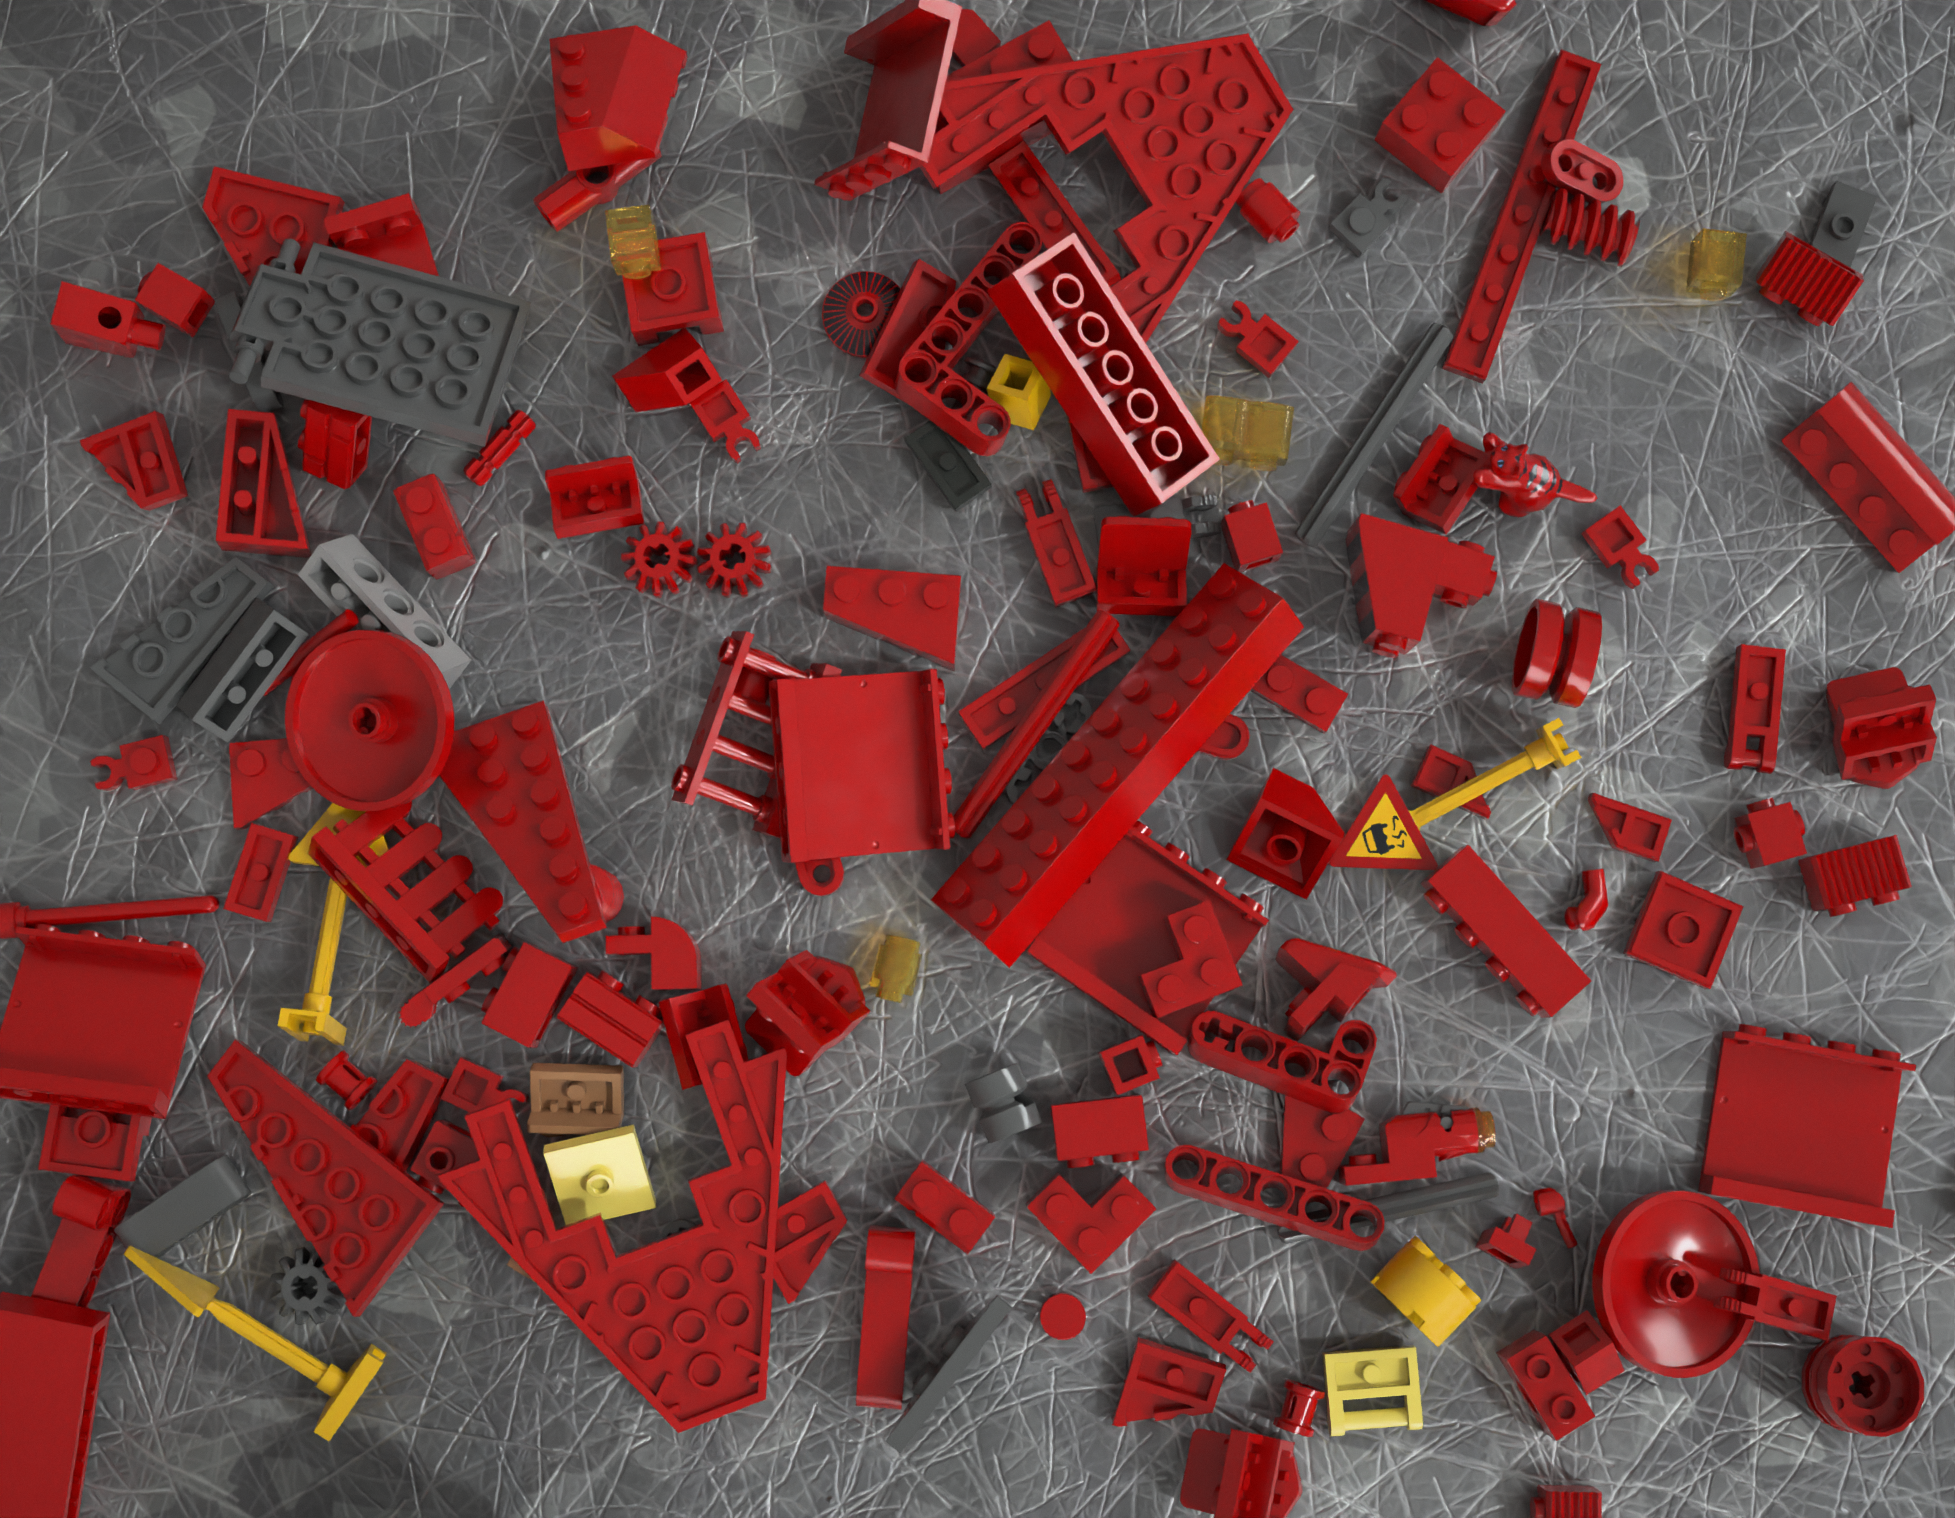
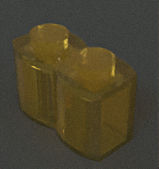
(1248, 431)

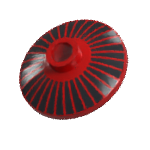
(843, 324)

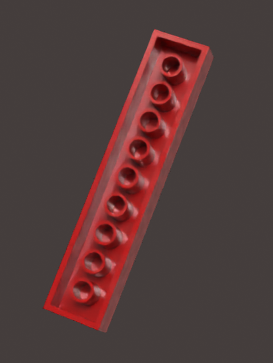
(1118, 763)

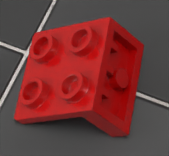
(385, 232)

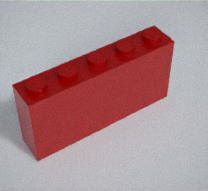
(47, 1403)

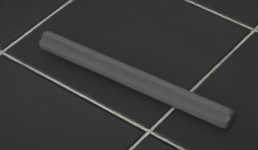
(1374, 435)

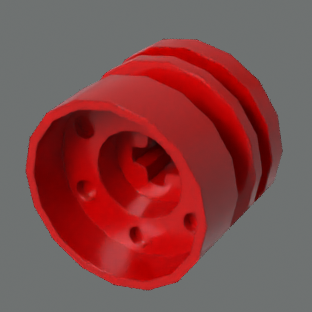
(1887, 1388)

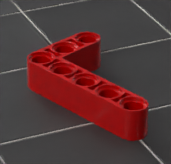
(961, 334)

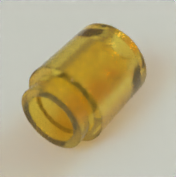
(896, 968)

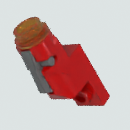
(1417, 1137)

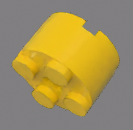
(1426, 1291)

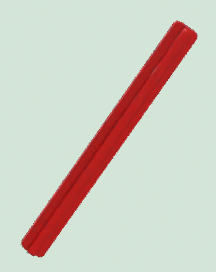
(1034, 723)

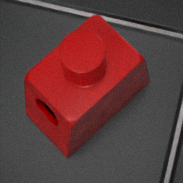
(87, 319)

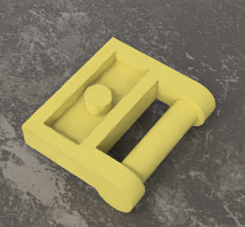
(1372, 1375)

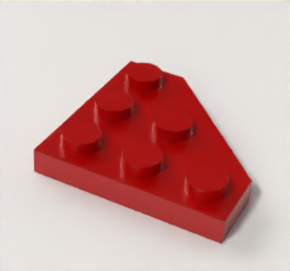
(260, 213)

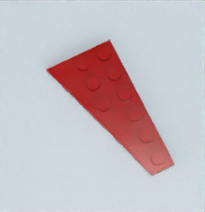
(520, 800)
(335, 1184)

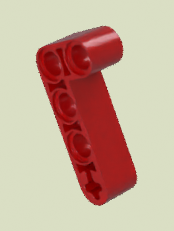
(1279, 1051)
(83, 1240)
(885, 1316)

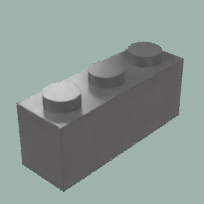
(241, 670)

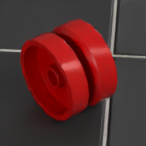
(1557, 653)

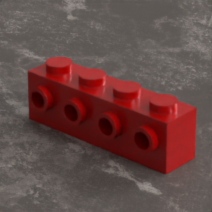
(1505, 933)

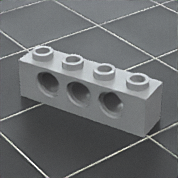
(353, 579)

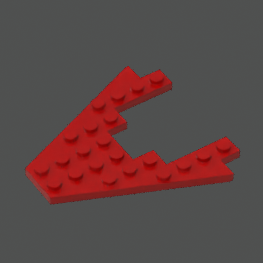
(1177, 116)
(687, 1310)

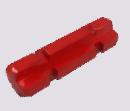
(499, 447)

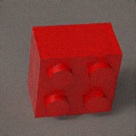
(1439, 125)

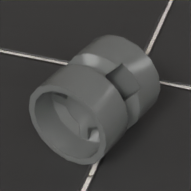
(1003, 1103)

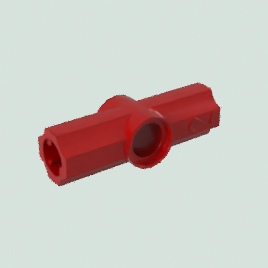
(575, 195)

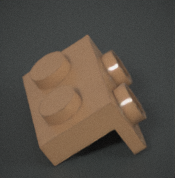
(575, 1098)

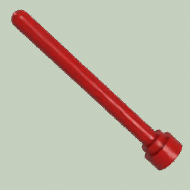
(16, 915)

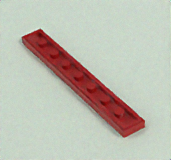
(1519, 220)

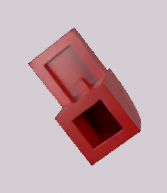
(672, 951)

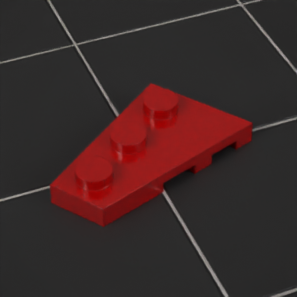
(914, 308)

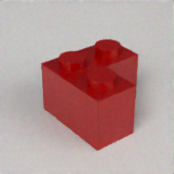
(1203, 964)
(1092, 1229)

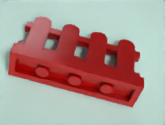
(399, 917)

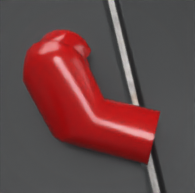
(1592, 905)

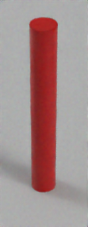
(340, 624)

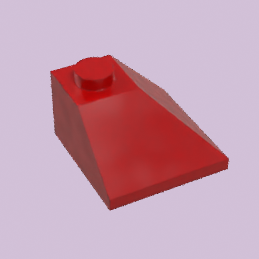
(1287, 835)

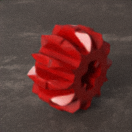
(657, 544)
(742, 572)

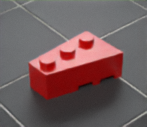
(257, 490)
(898, 607)

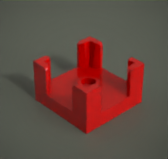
(677, 294)

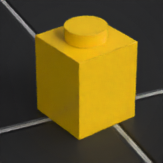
(1019, 391)

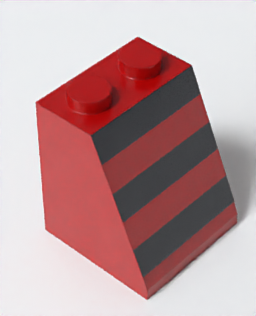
(1392, 581)

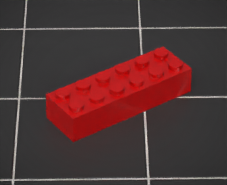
(1103, 375)

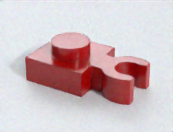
(1262, 343)
(723, 416)
(1617, 540)
(142, 764)
(477, 1087)

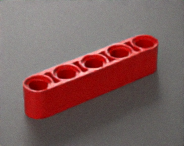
(1296, 1192)

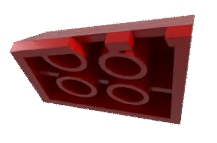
(613, 94)

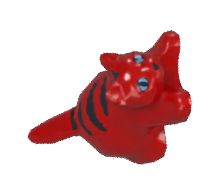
(1525, 480)

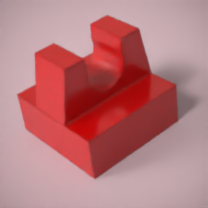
(1508, 1242)

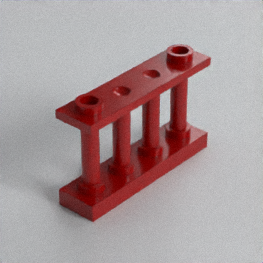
(689, 778)

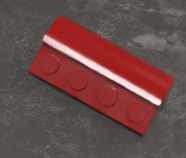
(1874, 477)

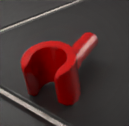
(1548, 1202)

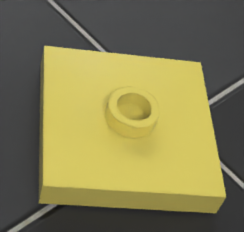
(600, 1175)

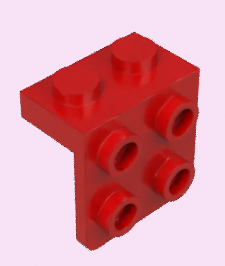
(1143, 565)

